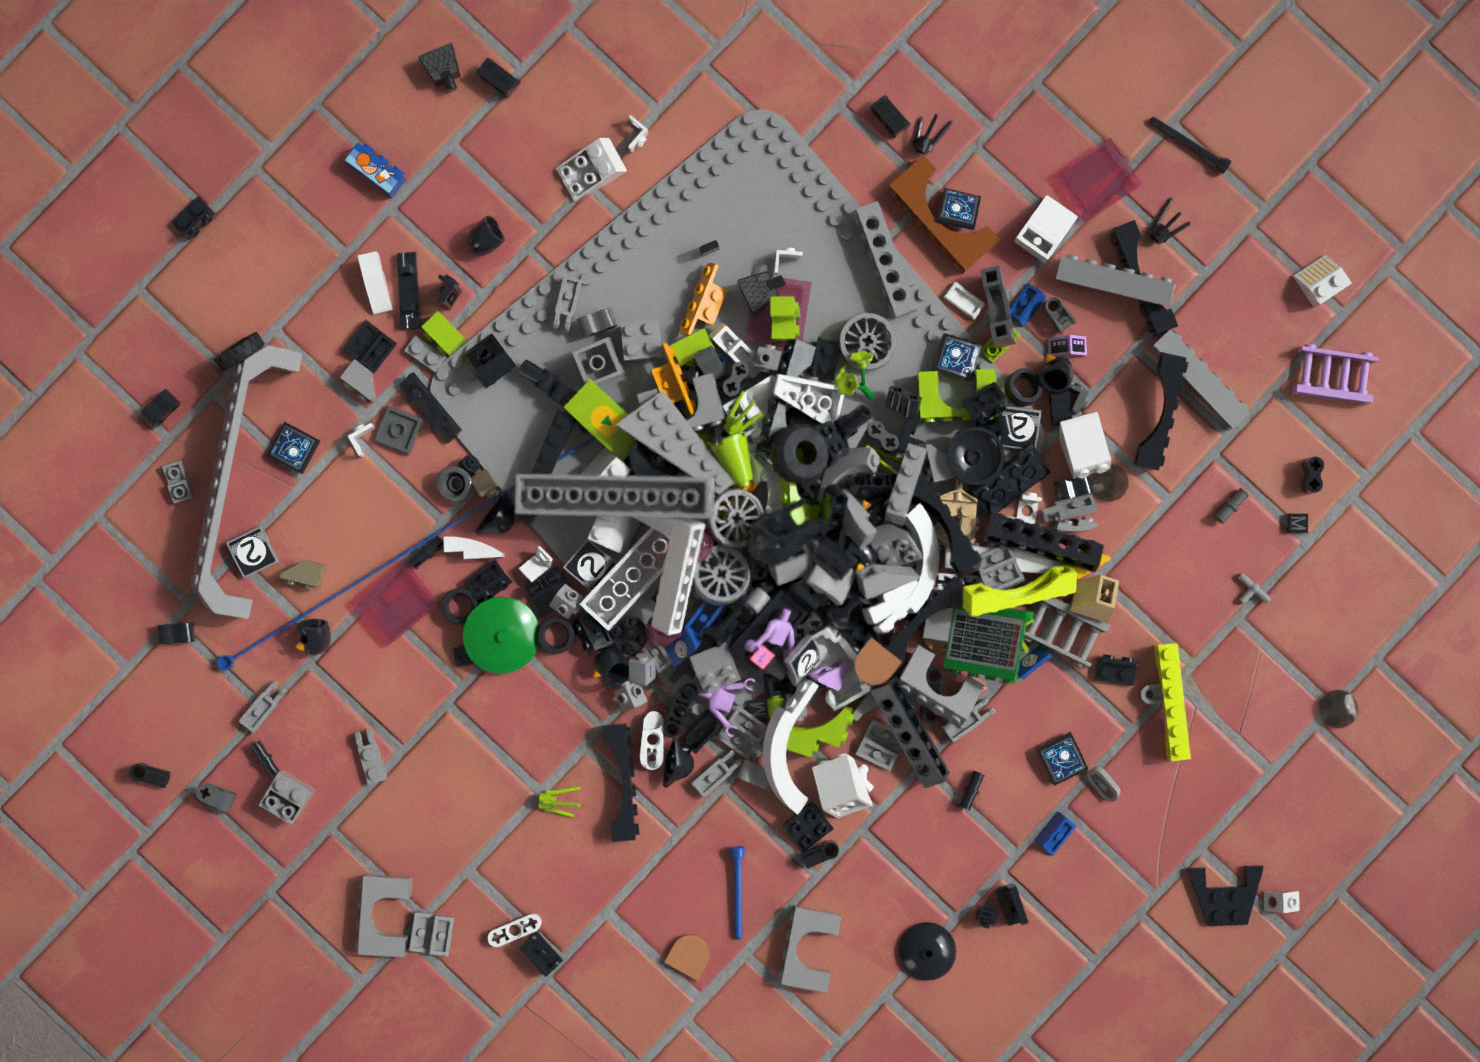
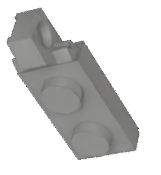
(1070, 508)

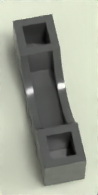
(997, 297)

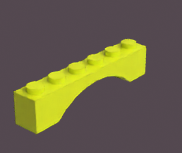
(1053, 583)
(1174, 708)

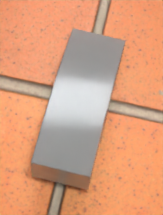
(857, 522)

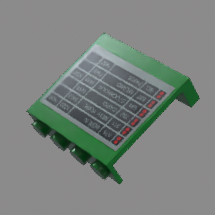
(987, 643)

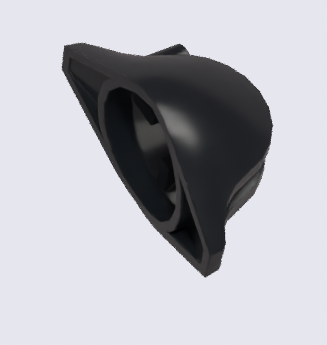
(499, 518)
(678, 763)

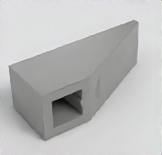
(883, 578)

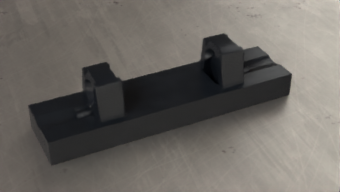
(408, 291)
(430, 407)
(685, 667)

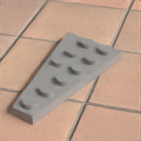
(672, 438)

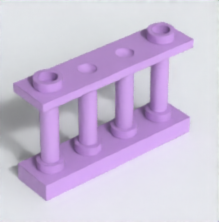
(1323, 390)

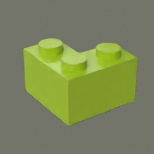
(784, 314)

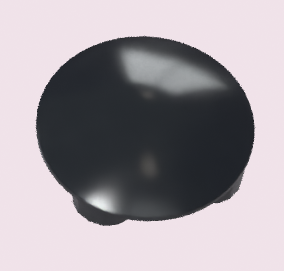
(629, 635)

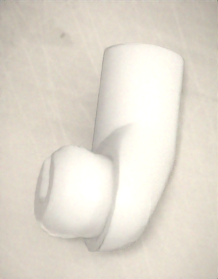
(863, 769)

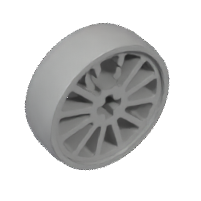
(861, 345)
(735, 510)
(721, 568)

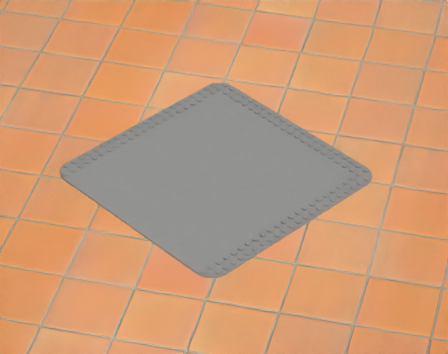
(754, 194)

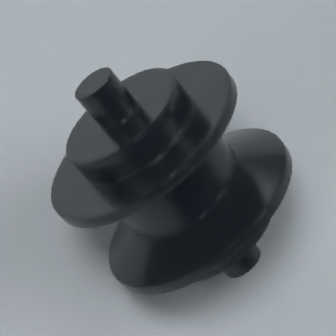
(469, 464)

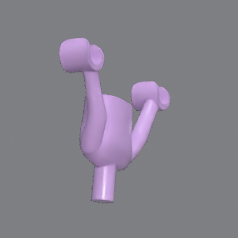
(776, 634)
(723, 701)

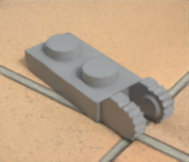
(567, 301)
(261, 708)
(974, 720)
(371, 758)
(715, 775)

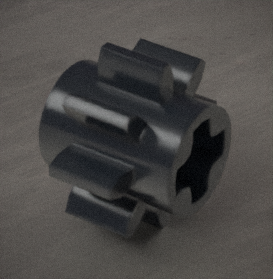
(986, 915)

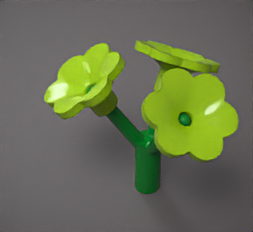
(847, 382)

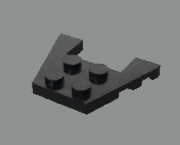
(1226, 904)

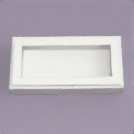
(964, 300)

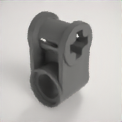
(1059, 315)
(219, 798)

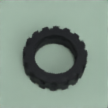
(239, 351)

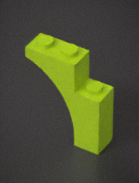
(805, 739)

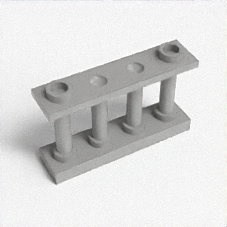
(1062, 610)

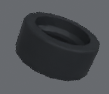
(1010, 390)
(446, 600)
(546, 646)

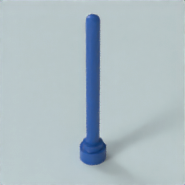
(737, 854)

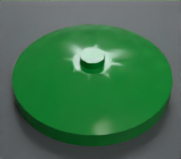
(501, 635)

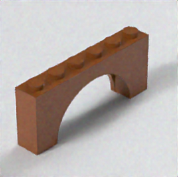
(960, 247)

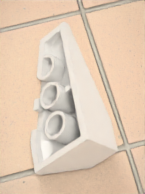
(812, 397)

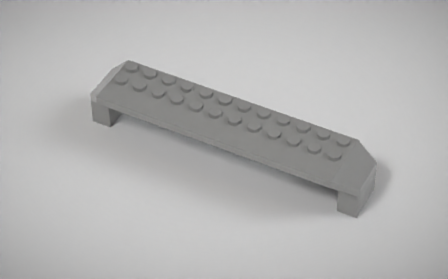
(202, 581)

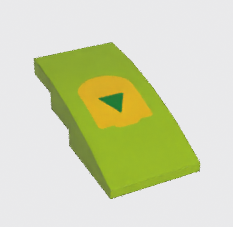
(599, 416)

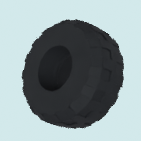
(784, 458)

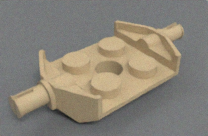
(961, 506)

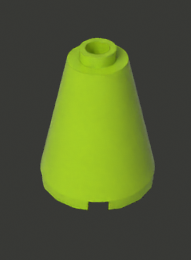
(734, 458)

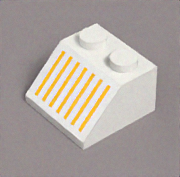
(1321, 280)

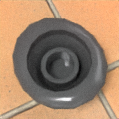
(454, 483)

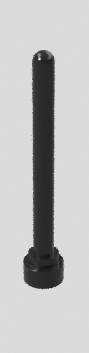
(1220, 163)

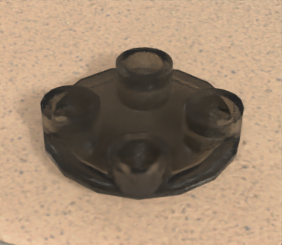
(1110, 484)
(1338, 708)

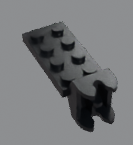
(794, 597)

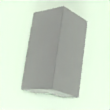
(938, 625)

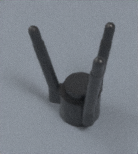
(923, 143)
(1159, 233)

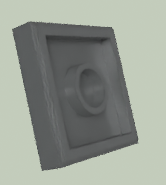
(398, 430)

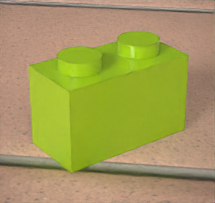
(443, 333)
(687, 347)

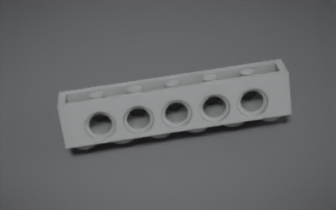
(873, 213)

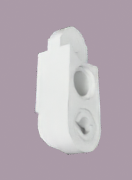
(652, 725)

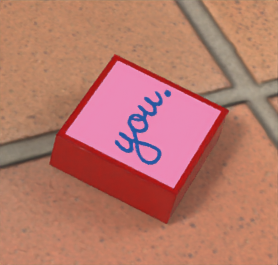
(762, 658)

